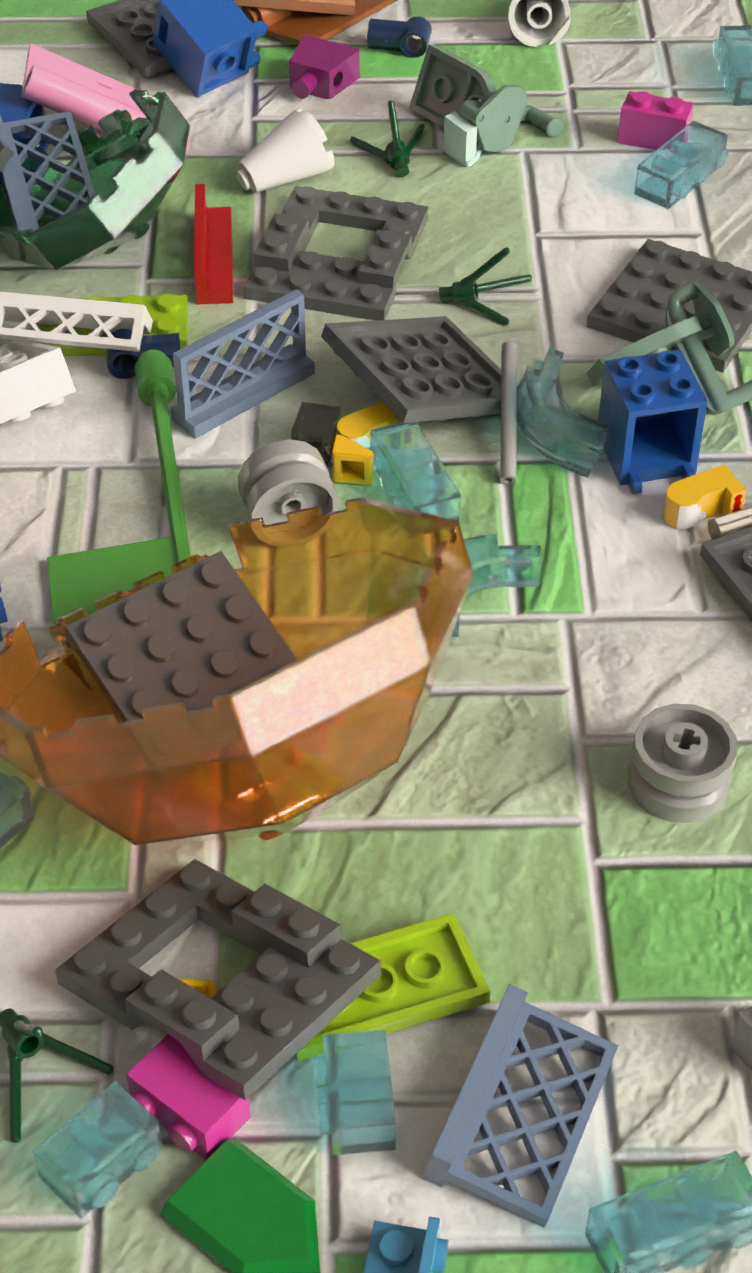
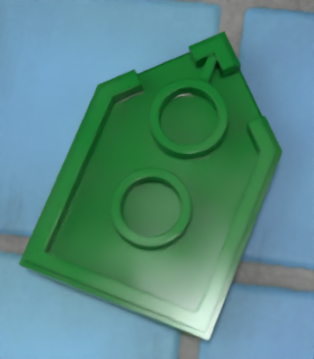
(246, 1214)

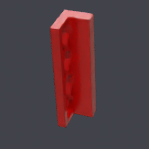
(212, 251)

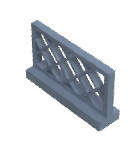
(14, 176)
(251, 381)
(477, 1098)

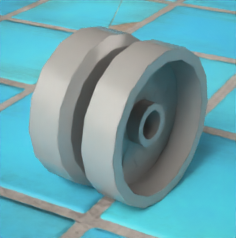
(285, 479)
(682, 763)

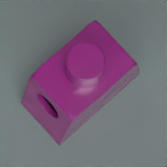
(322, 68)

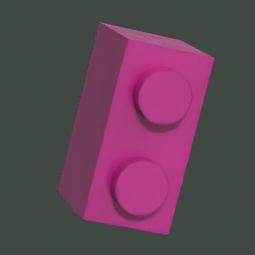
(651, 119)
(185, 1101)

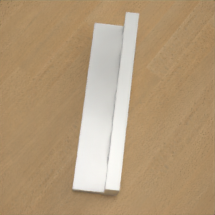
(70, 313)

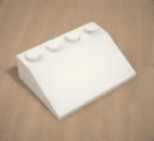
(31, 378)

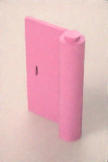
(74, 88)

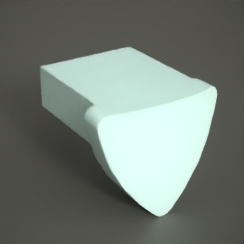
(461, 140)

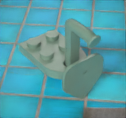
(456, 85)
(687, 335)

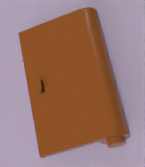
(293, 25)

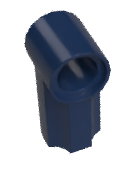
(397, 35)
(122, 362)

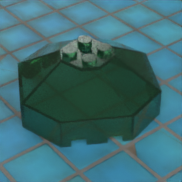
(130, 177)

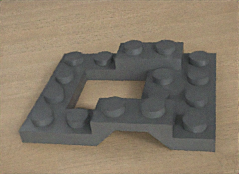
(331, 282)
(257, 1017)

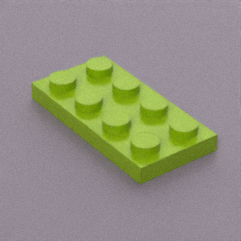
(167, 312)
(424, 977)

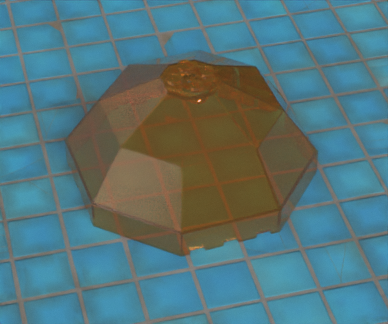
(362, 607)

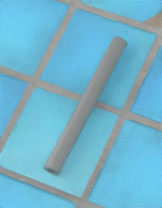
(508, 412)

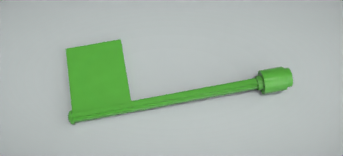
(92, 574)

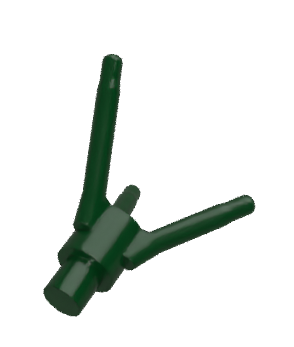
(396, 152)
(467, 289)
(24, 1042)

